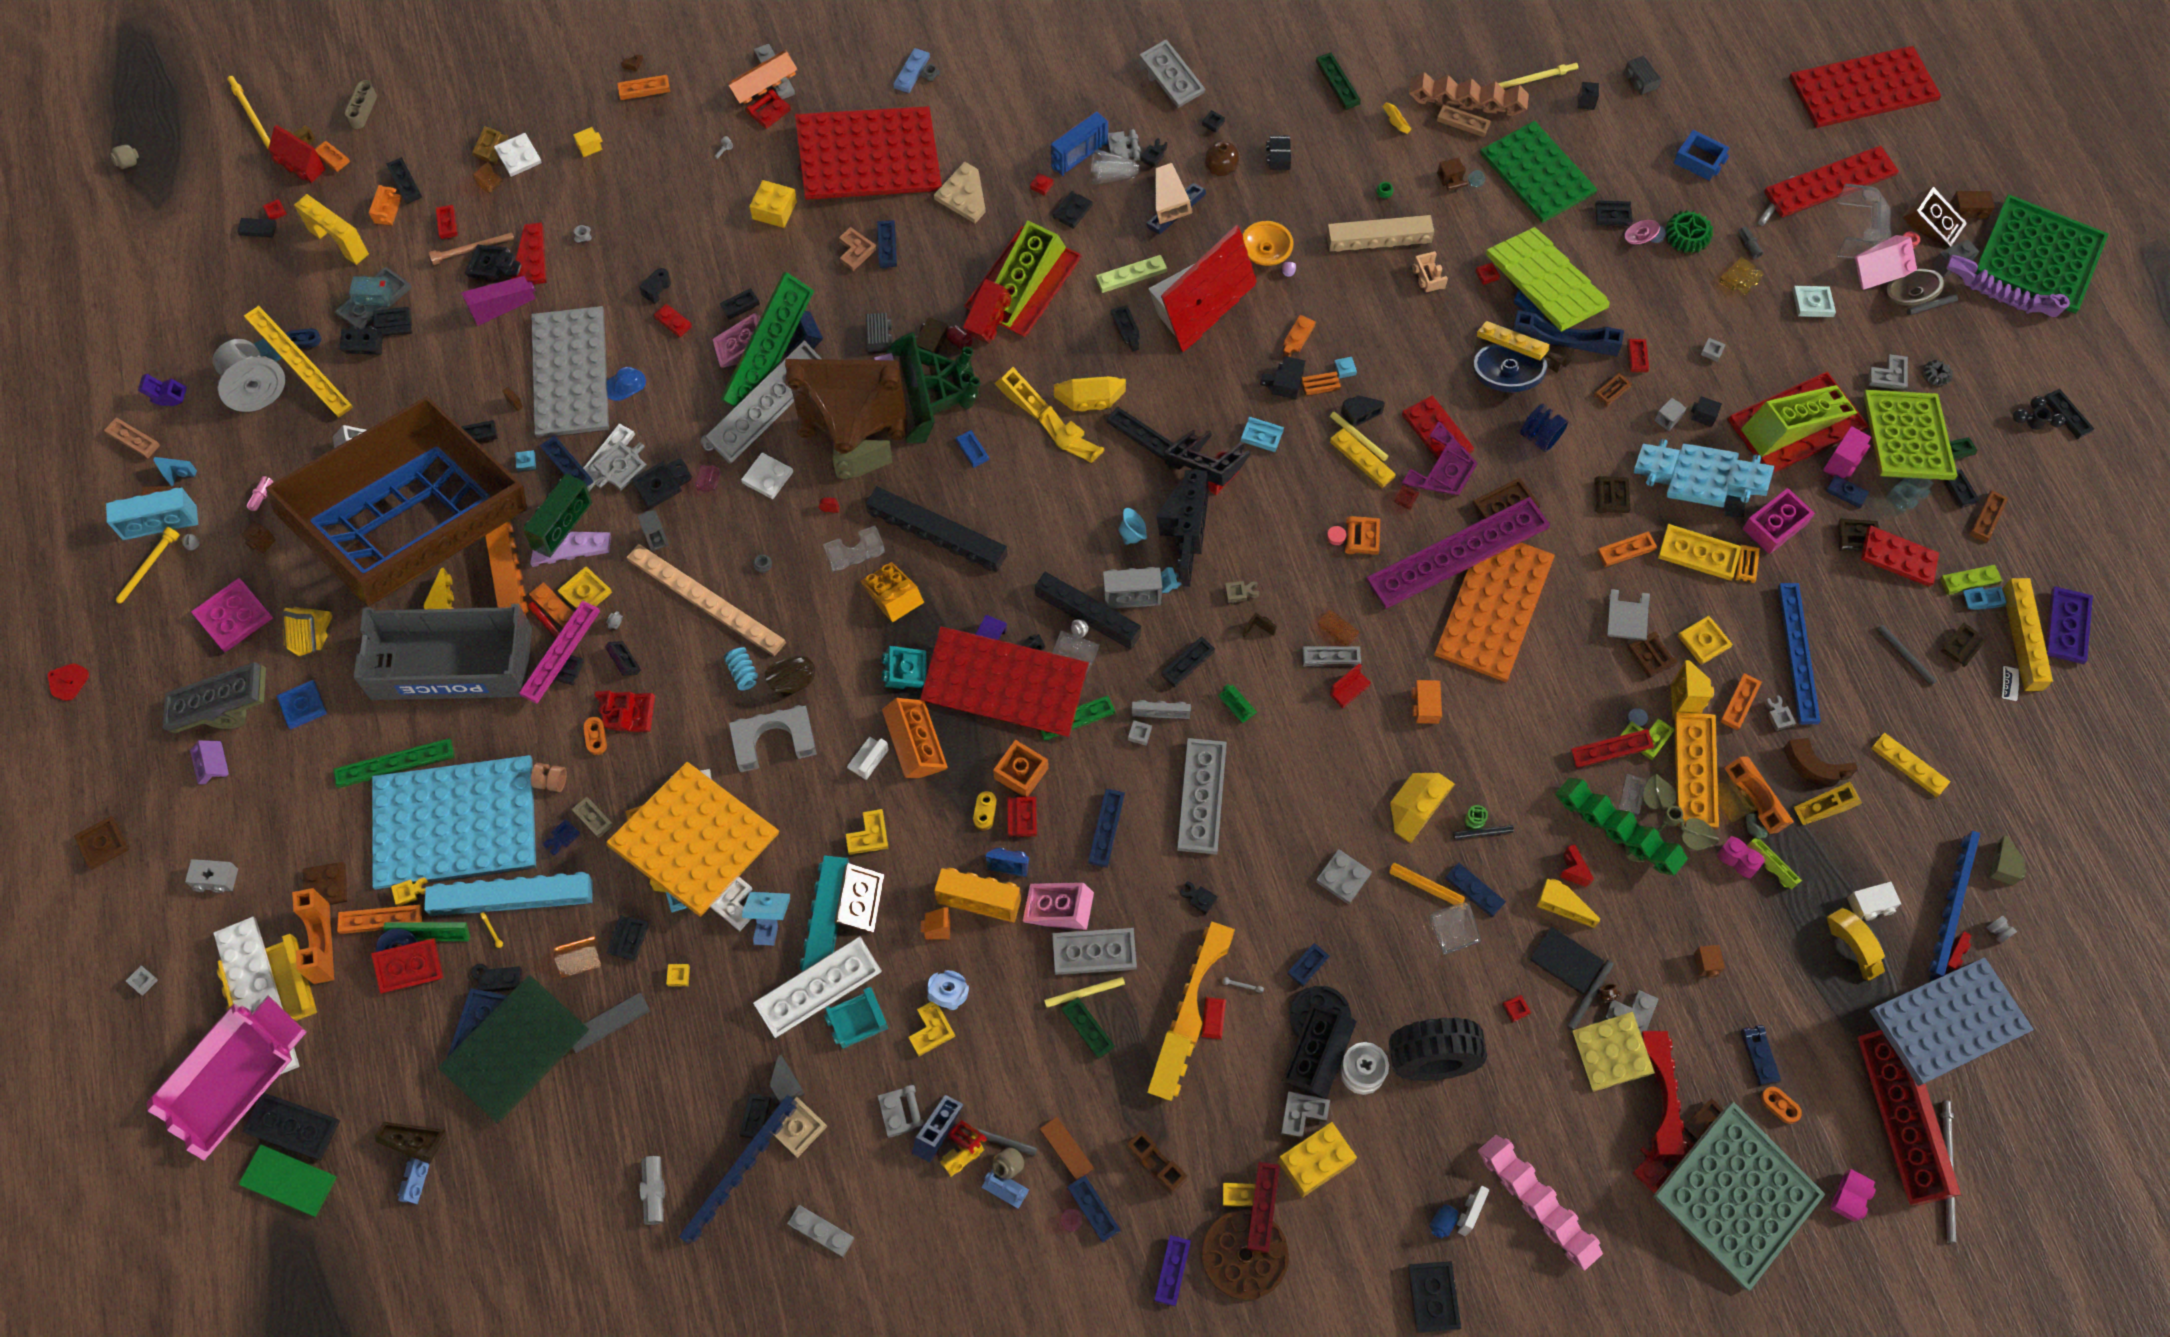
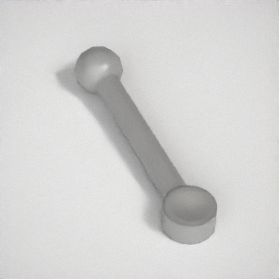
(1225, 981)

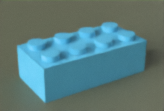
(151, 513)

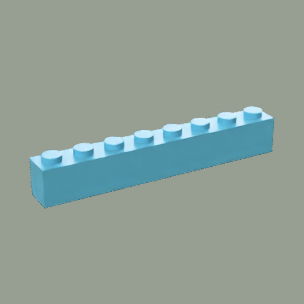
(508, 894)

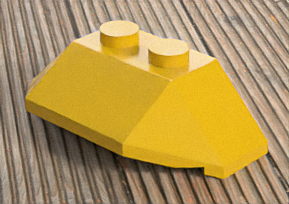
(1090, 392)
(1418, 802)

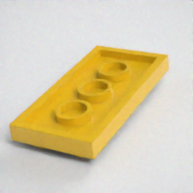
(1699, 552)

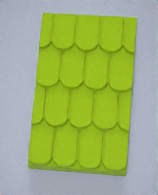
(1548, 278)

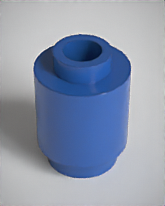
(1444, 1221)

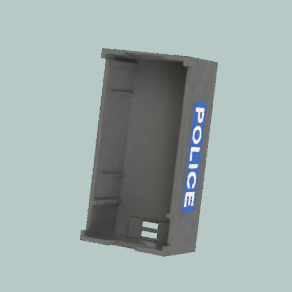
(444, 653)

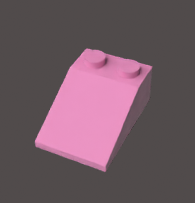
(1886, 262)
(732, 342)
(1059, 905)

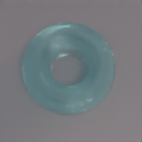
(1476, 178)

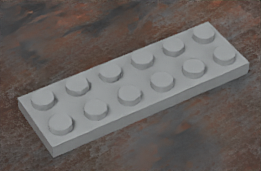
(1202, 796)

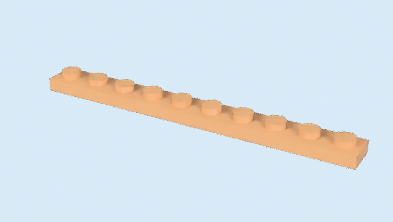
(706, 600)

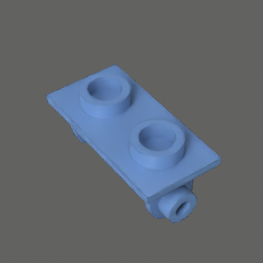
(412, 1188)
(1005, 1189)

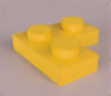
(873, 837)
(936, 1030)

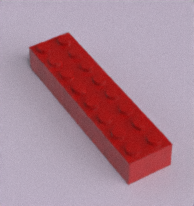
(1909, 1124)

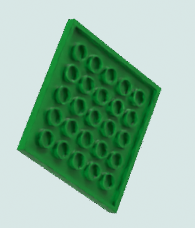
(2042, 251)

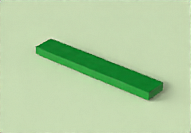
(394, 763)

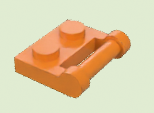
(1368, 535)

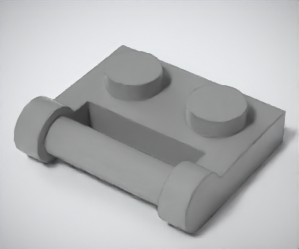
(894, 1114)

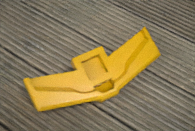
(1069, 436)

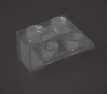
(1076, 647)

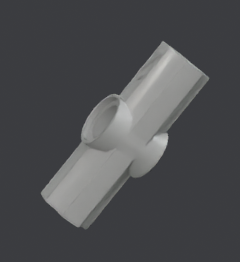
(652, 1190)

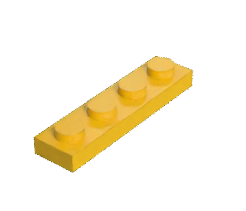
(1513, 340)
(1362, 458)
(1910, 765)

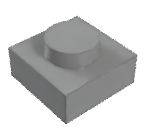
(1713, 349)
(1140, 733)
(141, 980)

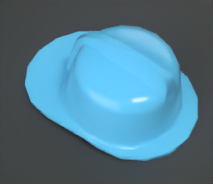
(1132, 527)

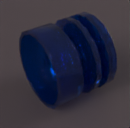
(1542, 426)

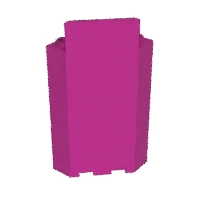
(226, 1074)

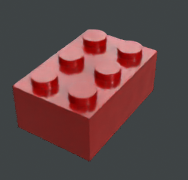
(987, 311)

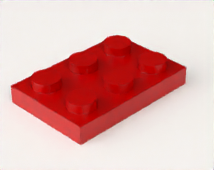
(407, 965)

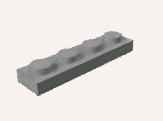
(785, 88)

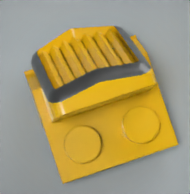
(305, 630)

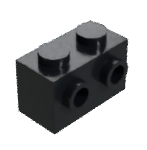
(361, 341)

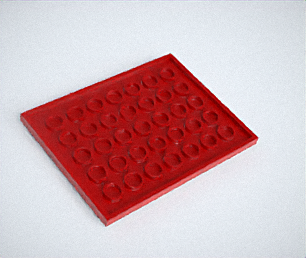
(867, 152)

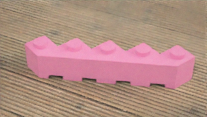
(1540, 1202)

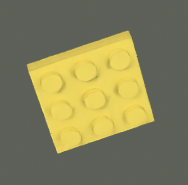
(1613, 1051)

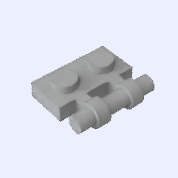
(1117, 144)

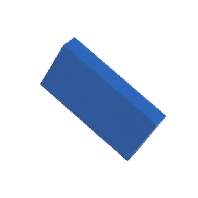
(972, 448)

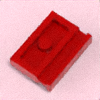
(1022, 817)

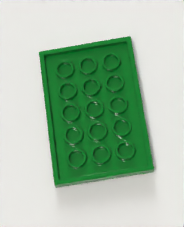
(1538, 171)

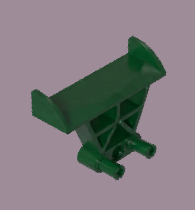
(947, 395)

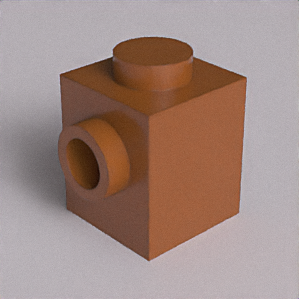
(1709, 961)

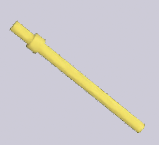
(1559, 70)

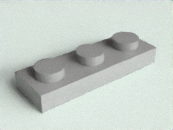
(1161, 709)
(821, 1231)

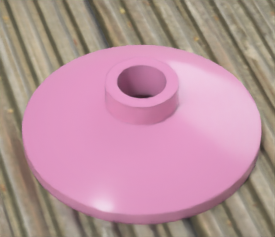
(1642, 232)

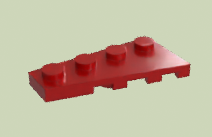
(532, 254)

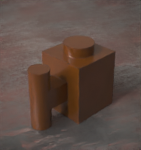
(1452, 173)

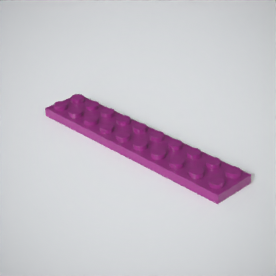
(1457, 552)

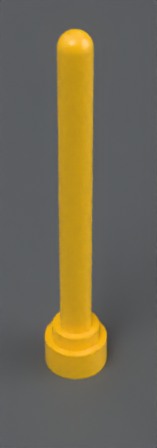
(169, 535)

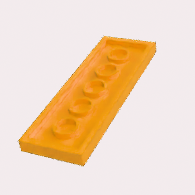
(1696, 767)

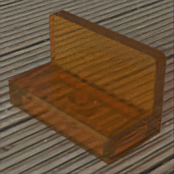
(577, 957)

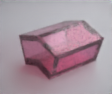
(708, 478)

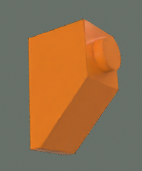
(936, 924)

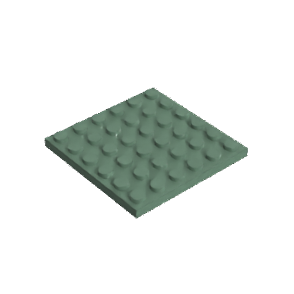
(1739, 1196)

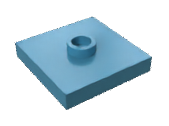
(766, 906)

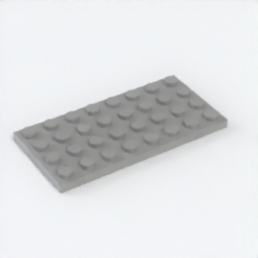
(569, 372)

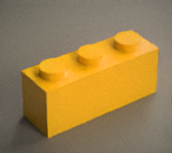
(1171, 1066)

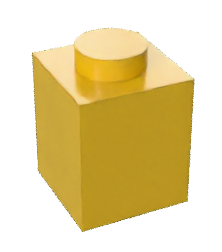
(588, 141)

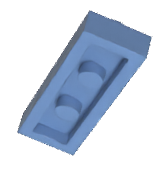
(911, 70)

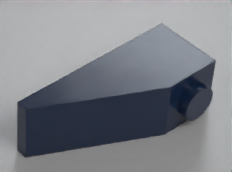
(936, 1128)

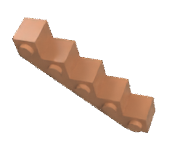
(1468, 94)

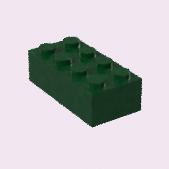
(557, 515)

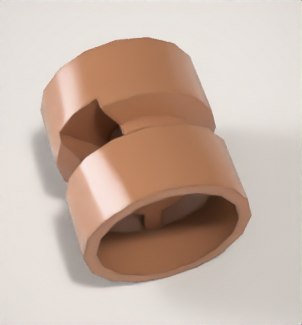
(552, 778)

